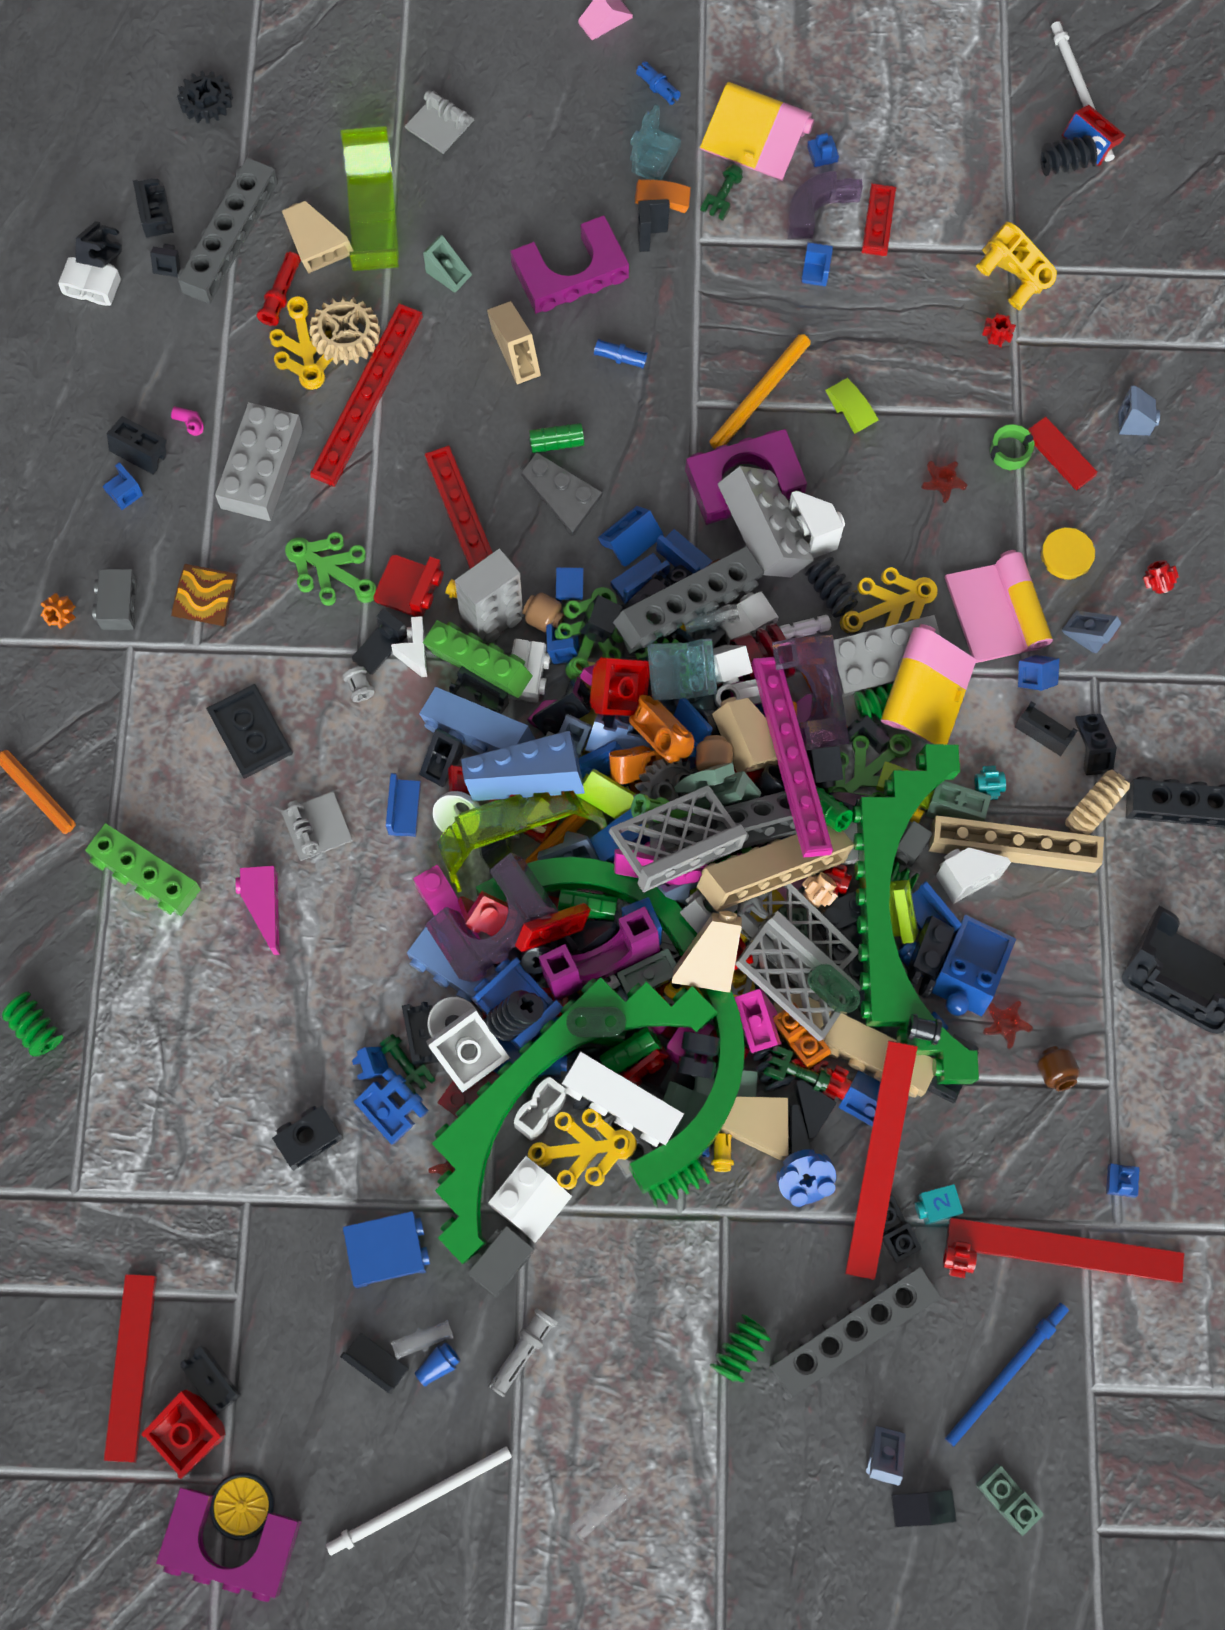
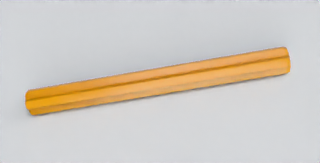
(760, 391)

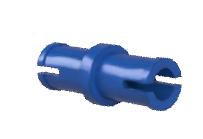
(658, 83)
(620, 353)

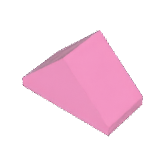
(603, 16)

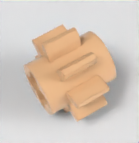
(819, 890)

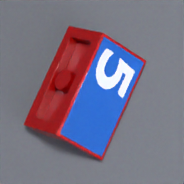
(1090, 122)

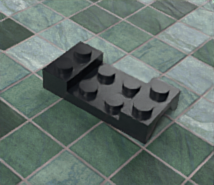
(843, 916)

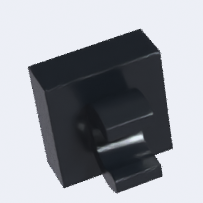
(165, 260)

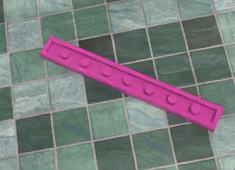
(792, 759)

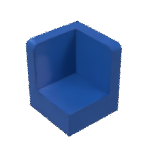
(817, 264)
(123, 488)
(569, 584)
(561, 650)
(1038, 672)

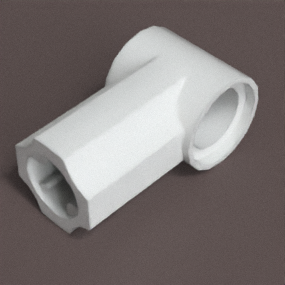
(741, 690)

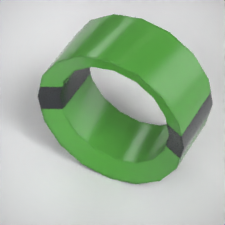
(1016, 432)

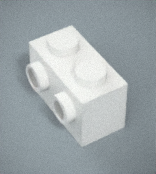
(731, 663)

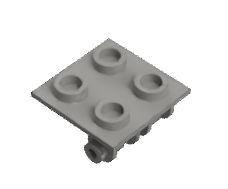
(439, 122)
(316, 825)

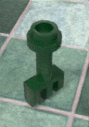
(732, 175)
(391, 1045)
(819, 1079)

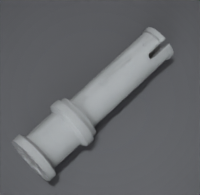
(530, 1340)

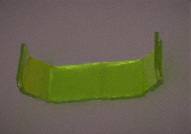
(370, 199)
(507, 818)

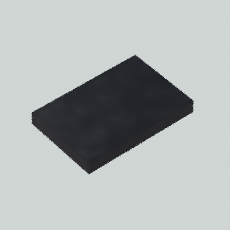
(249, 731)

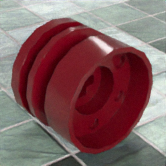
(762, 646)

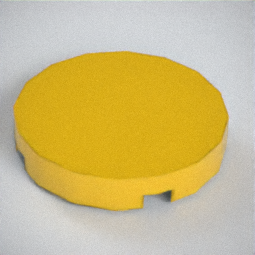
(1068, 553)

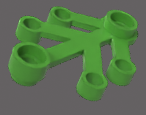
(328, 566)
(587, 644)
(865, 776)

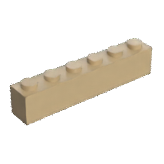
(1018, 843)
(767, 869)
(864, 1047)

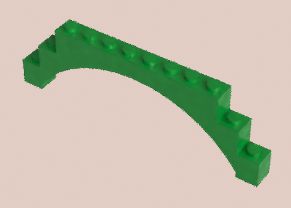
(887, 989)
(472, 1135)

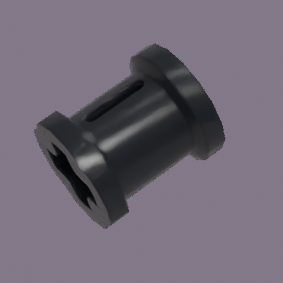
(924, 1029)

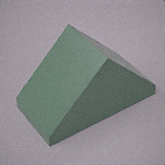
(445, 264)

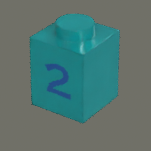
(938, 1204)

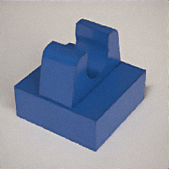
(822, 150)
(372, 1062)
(1122, 1180)

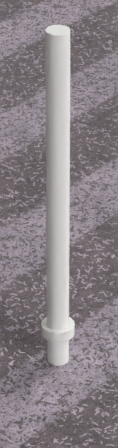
(1061, 38)
(348, 1539)

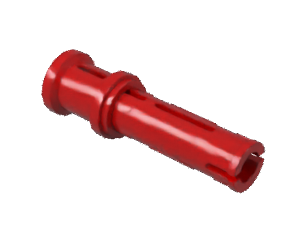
(276, 297)

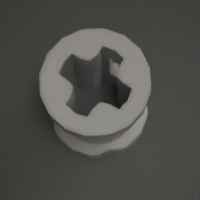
(358, 684)

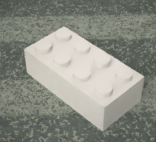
(622, 1099)

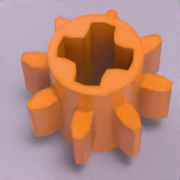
(58, 610)

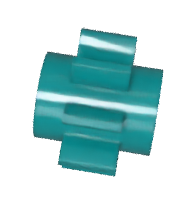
(990, 781)

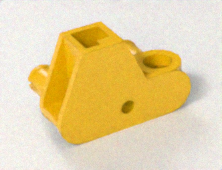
(1017, 254)

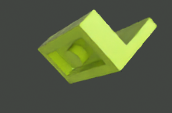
(606, 794)
(902, 911)

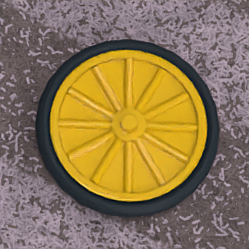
(241, 1506)

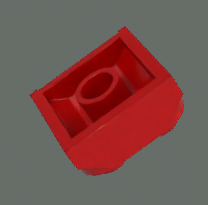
(618, 685)
(185, 1432)

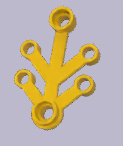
(304, 349)
(893, 602)
(585, 1149)

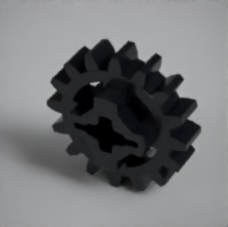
(205, 97)

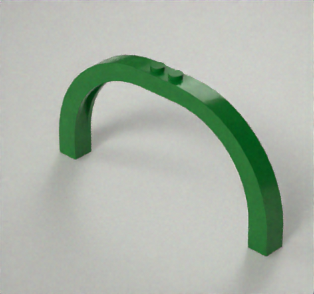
(690, 1143)

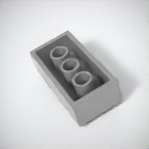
(259, 461)
(766, 521)
(490, 597)
(874, 656)

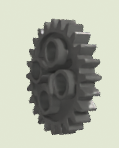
(661, 779)

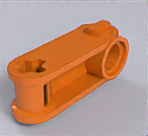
(662, 730)

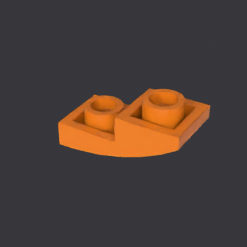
(656, 189)
(803, 1043)

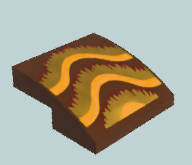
(204, 595)

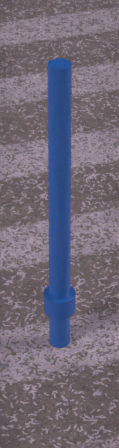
(1044, 1330)

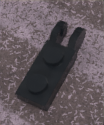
(929, 954)

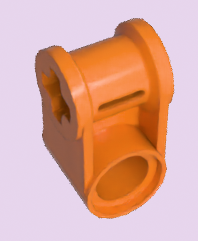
(630, 763)

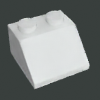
(818, 522)
(969, 871)
(467, 1049)
(530, 1199)

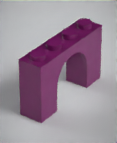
(550, 289)
(769, 452)
(632, 944)
(185, 1549)

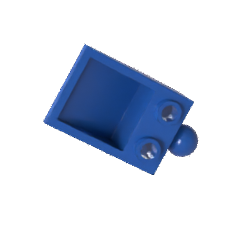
(973, 967)

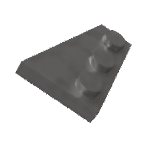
(562, 491)

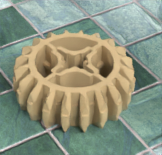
(346, 340)
(1097, 803)

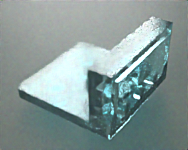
(652, 148)
(682, 670)

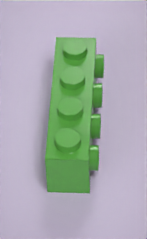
(483, 660)
(143, 870)

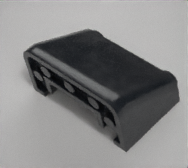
(1178, 973)

